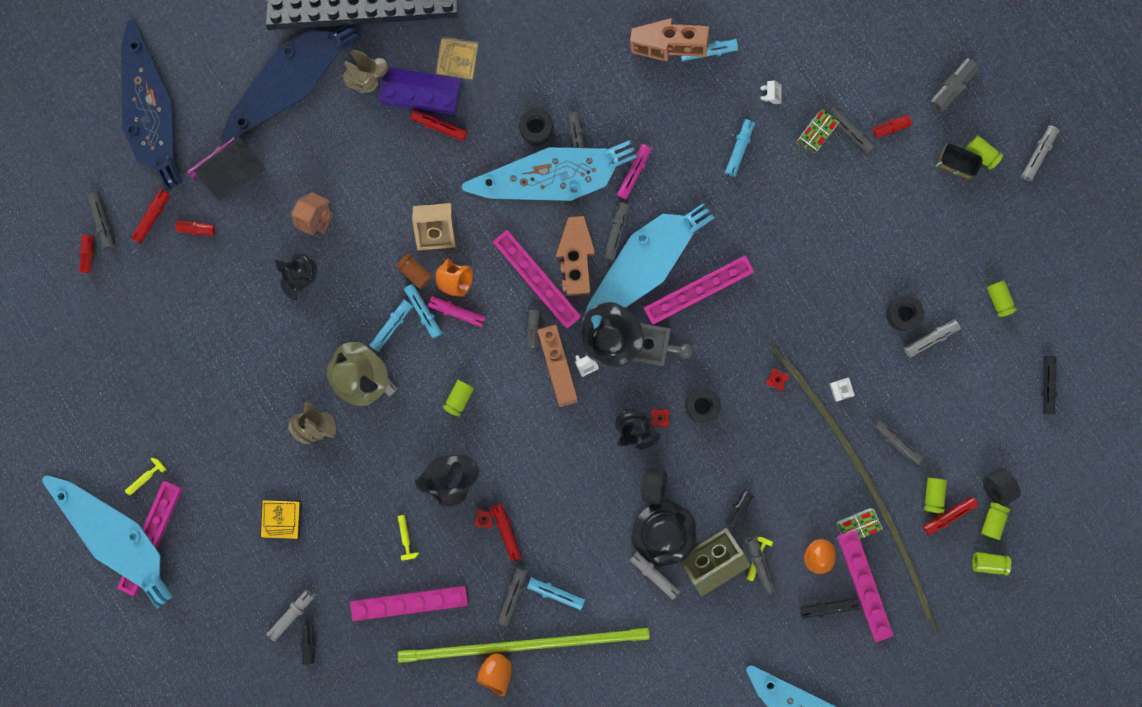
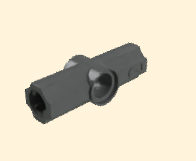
(954, 85)

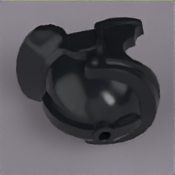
(296, 274)
(635, 429)

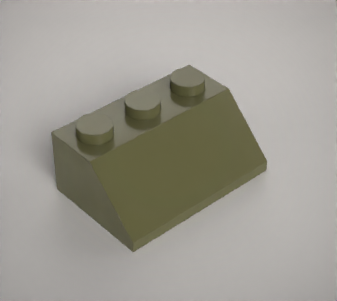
(714, 562)

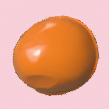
(820, 556)

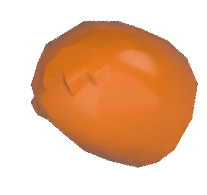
(453, 279)
(495, 674)

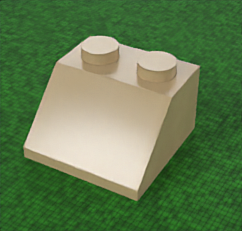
(433, 226)

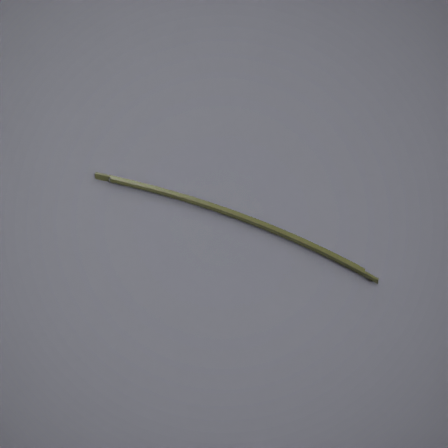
(869, 484)

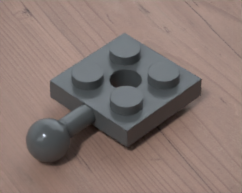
(660, 338)

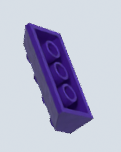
(420, 91)

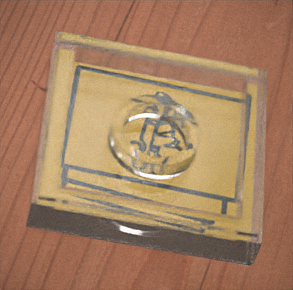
(457, 58)

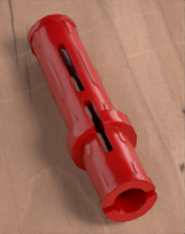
(439, 125)
(149, 218)
(942, 520)
(506, 531)

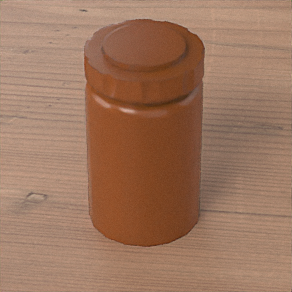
(414, 271)

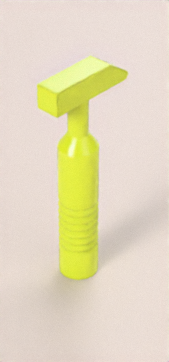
(145, 477)
(405, 538)
(752, 572)

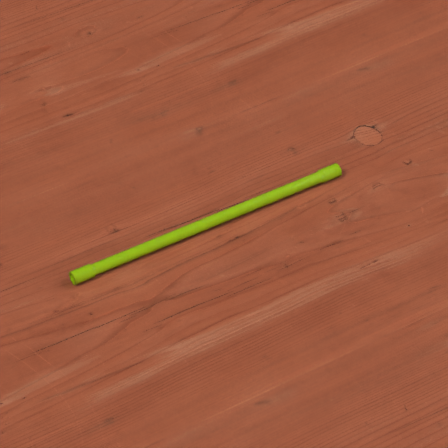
(414, 655)

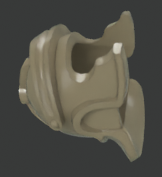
(365, 74)
(311, 425)

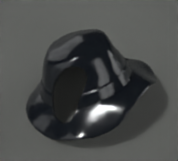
(616, 334)
(435, 476)
(659, 531)

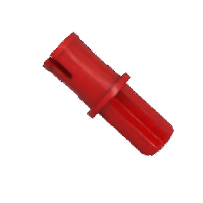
(892, 126)
(195, 228)
(86, 254)

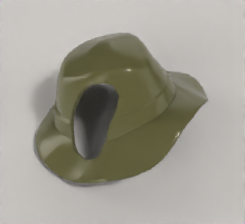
(346, 375)

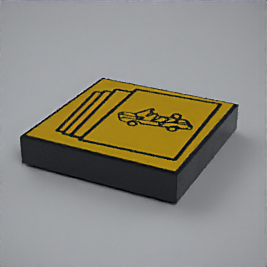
(280, 519)

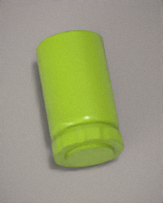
(989, 154)
(1001, 299)
(458, 398)
(935, 495)
(995, 521)
(991, 563)

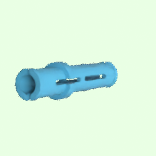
(731, 45)
(740, 146)
(427, 320)
(390, 326)
(534, 585)

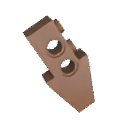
(664, 39)
(312, 214)
(575, 239)
(557, 366)

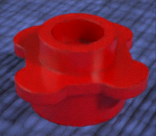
(772, 379)
(664, 421)
(480, 522)

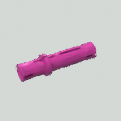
(624, 192)
(456, 311)

